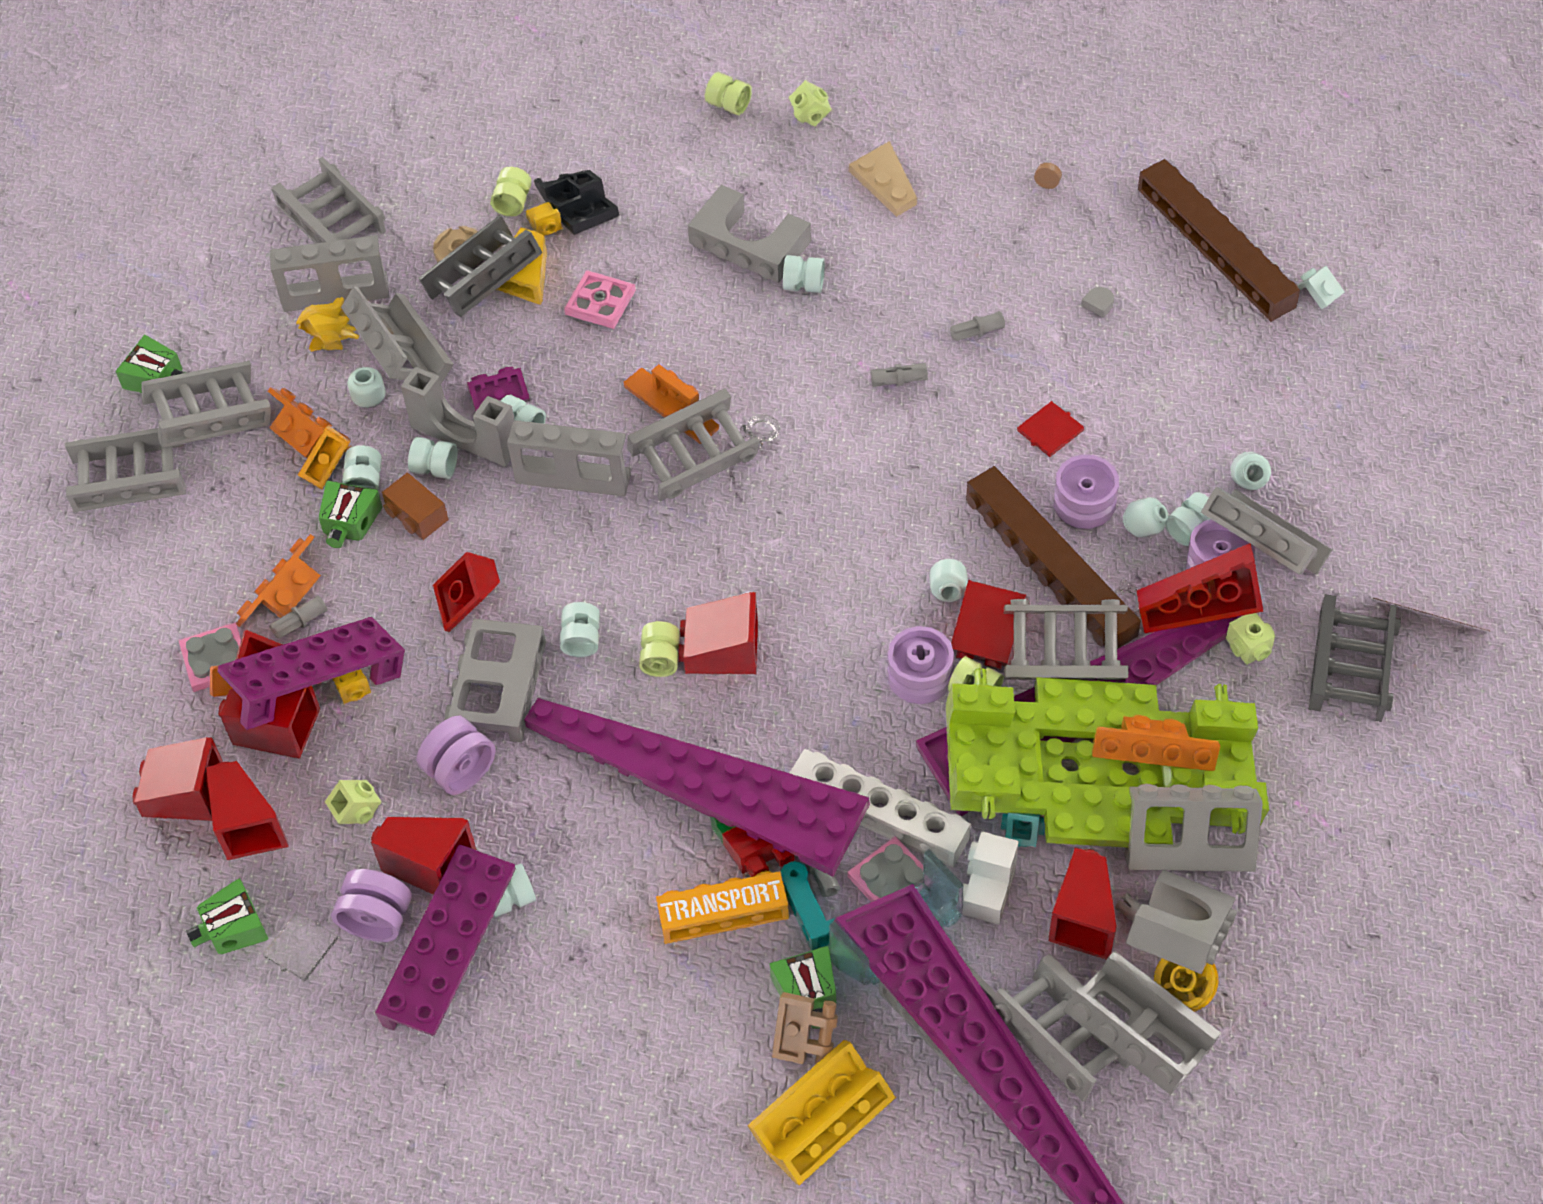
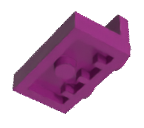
(498, 386)

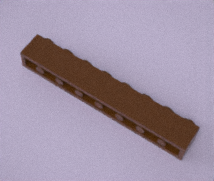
(1218, 240)
(1046, 552)

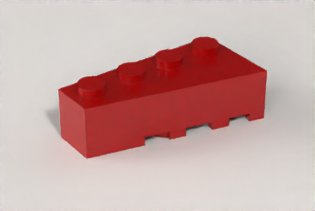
(1203, 593)

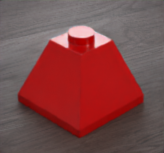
(464, 587)

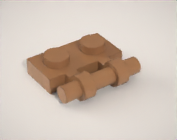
(794, 1027)

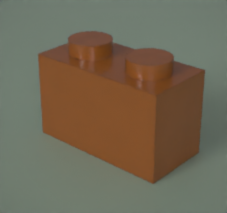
(414, 506)

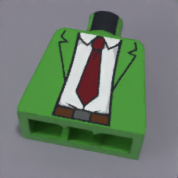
(147, 362)
(347, 512)
(228, 920)
(807, 976)

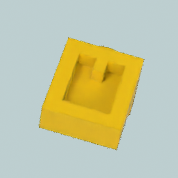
(544, 219)
(352, 686)

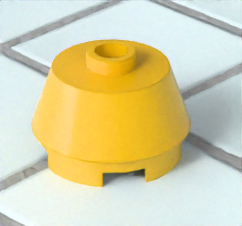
(1186, 985)

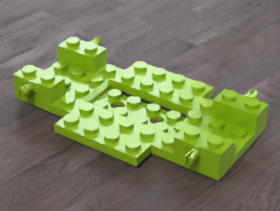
(1006, 768)

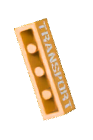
(722, 906)

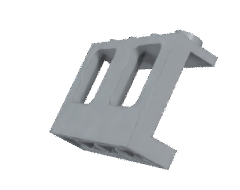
(325, 259)
(395, 335)
(564, 469)
(515, 676)
(1193, 850)
(1150, 1013)

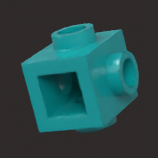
(1025, 833)

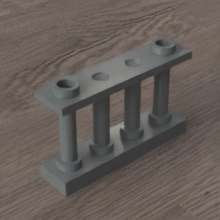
(489, 275)
(1326, 665)

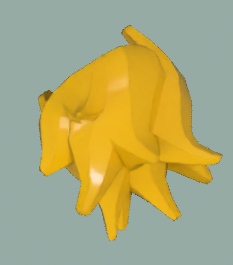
(327, 325)

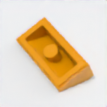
(324, 457)

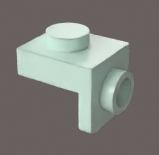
(1321, 286)

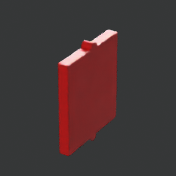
(1050, 428)

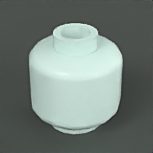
(366, 387)
(1252, 462)
(1145, 517)
(948, 580)

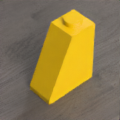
(530, 280)

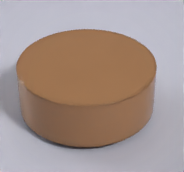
(1048, 175)

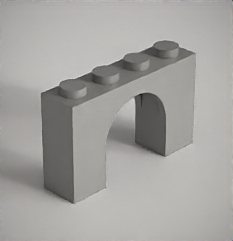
(765, 256)
(434, 416)
(1183, 922)

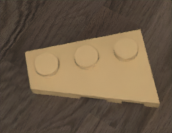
(885, 178)

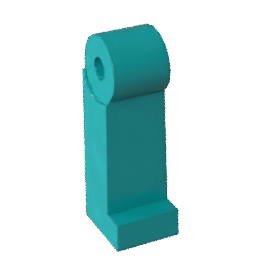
(805, 906)

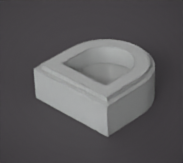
(1098, 300)

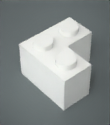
(992, 873)

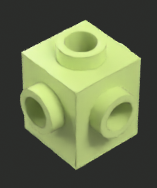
(809, 103)
(1250, 638)
(353, 801)

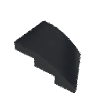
(578, 199)

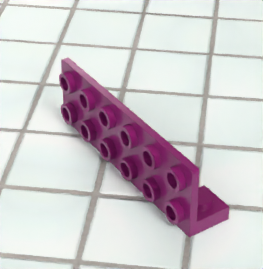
(311, 661)
(445, 941)

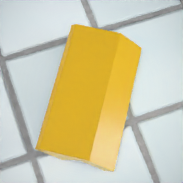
(821, 1112)

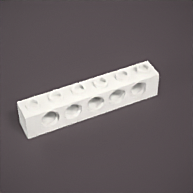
(887, 820)

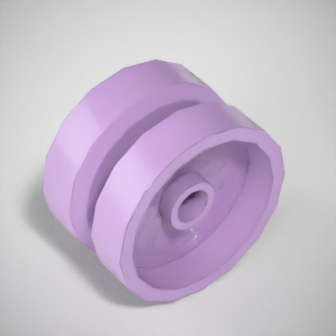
(1086, 491)
(1211, 541)
(920, 664)
(455, 755)
(371, 905)

